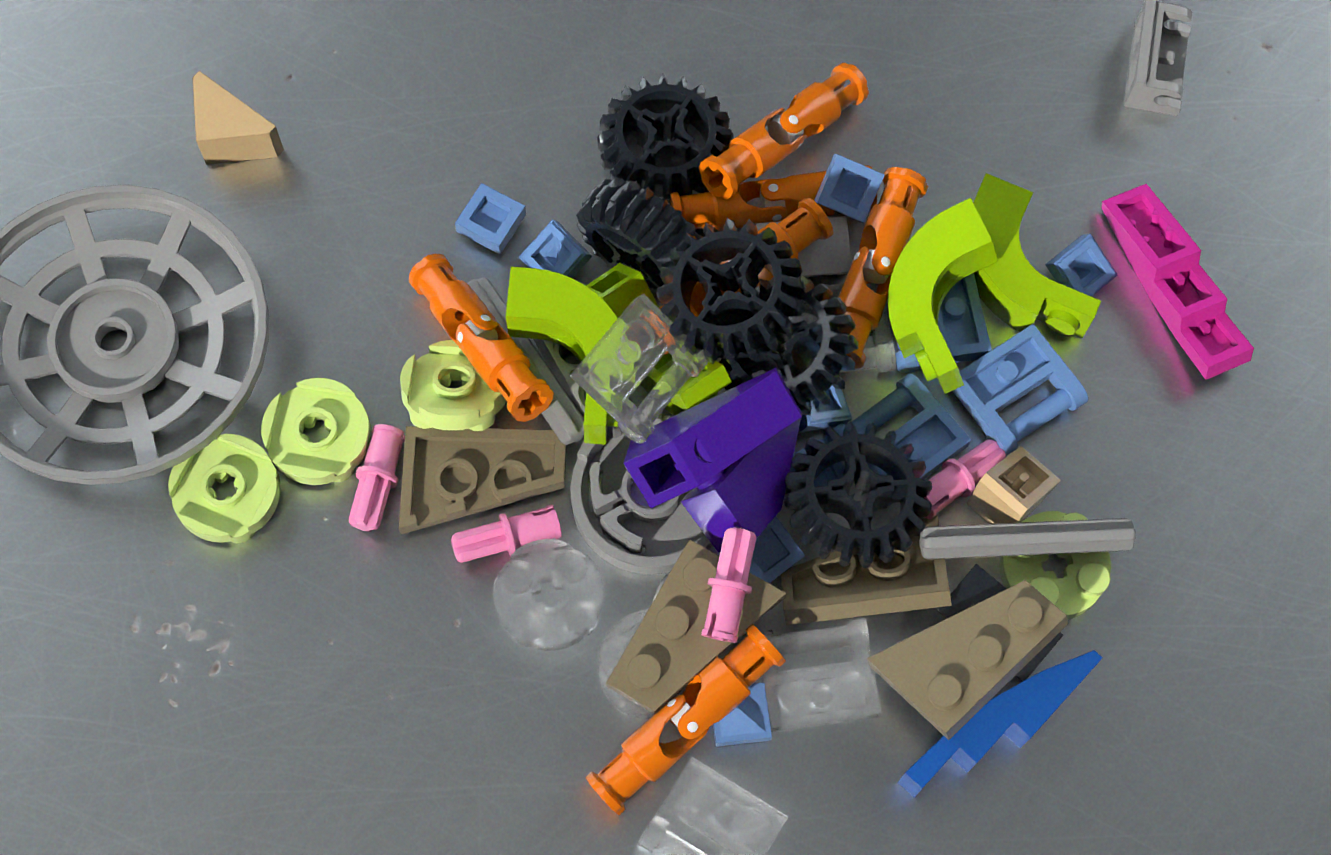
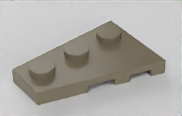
(474, 471)
(828, 591)
(669, 642)
(970, 656)

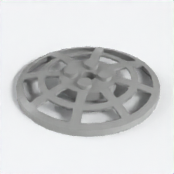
(127, 306)

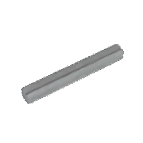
(562, 412)
(1027, 538)

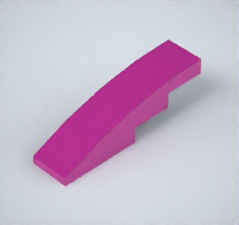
(1175, 282)

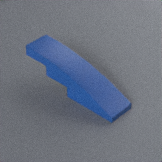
(1013, 713)

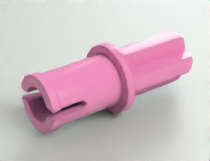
(961, 475)
(376, 477)
(506, 534)
(730, 585)

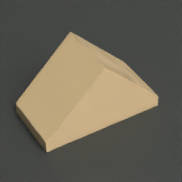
(228, 127)
(1012, 488)

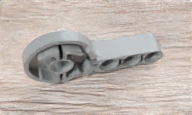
(657, 529)

